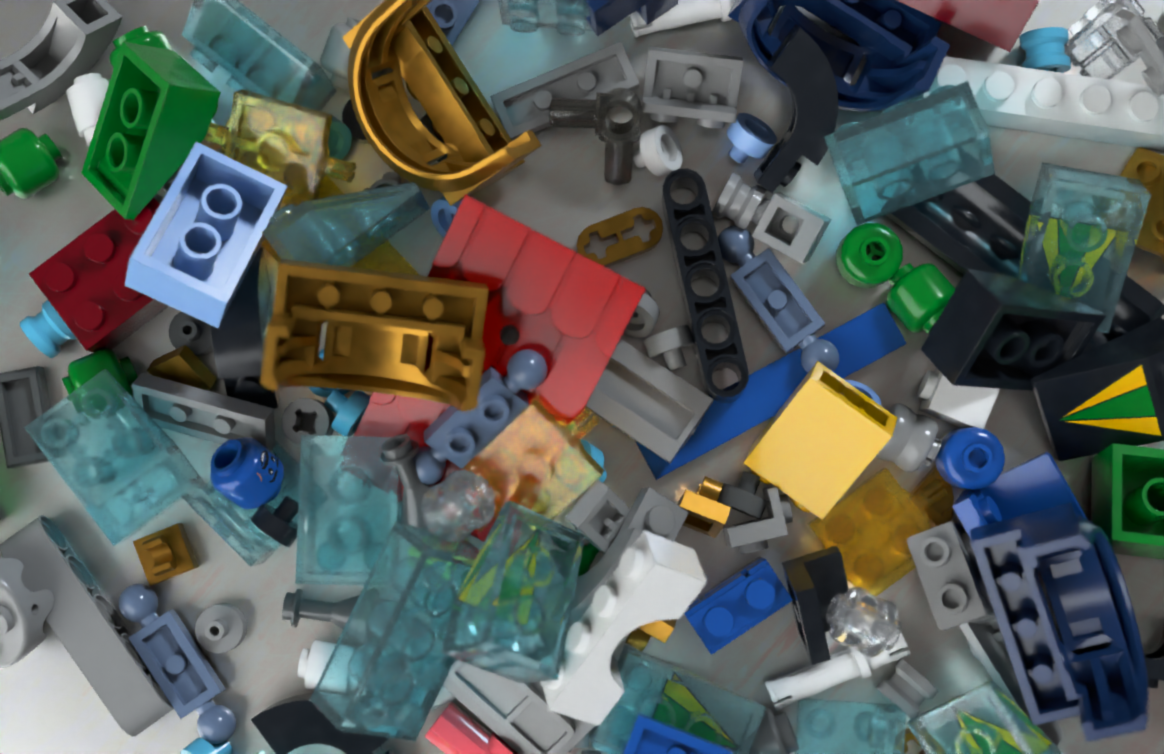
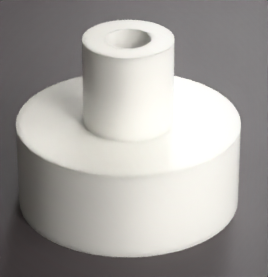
(659, 151)

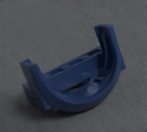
(894, 37)
(1090, 608)

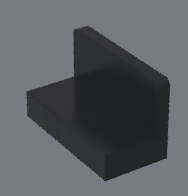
(812, 585)

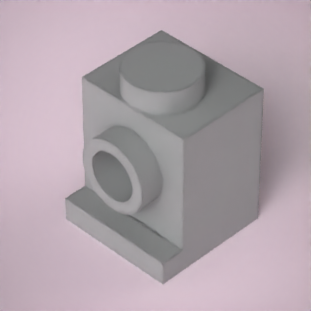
(769, 227)

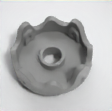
(20, 613)

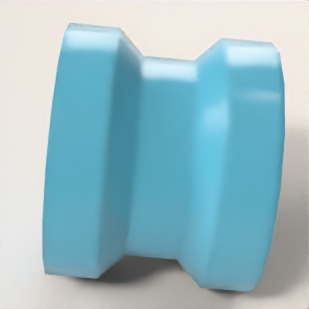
(1046, 49)
(47, 330)

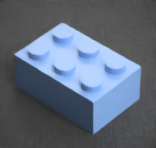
(204, 235)

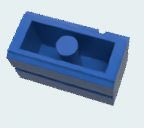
(737, 604)

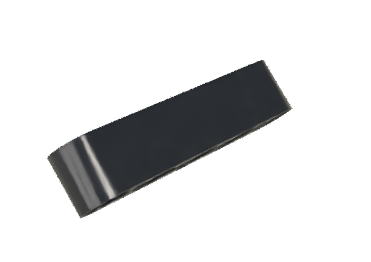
(704, 263)

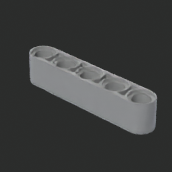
(88, 626)

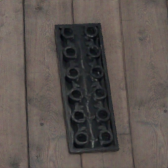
(984, 231)

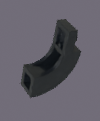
(814, 108)
(242, 338)
(300, 723)

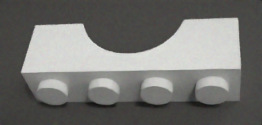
(650, 584)

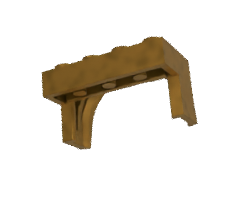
(413, 45)
(376, 333)

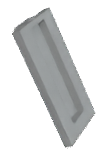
(648, 402)
(515, 711)

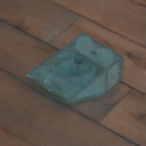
(113, 457)

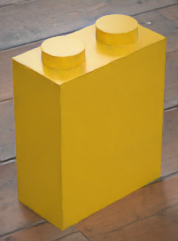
(820, 441)

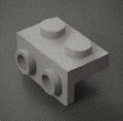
(691, 86)
(950, 576)

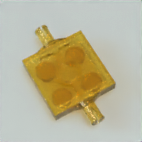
(281, 143)
(538, 462)
(874, 527)

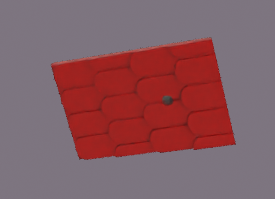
(542, 289)

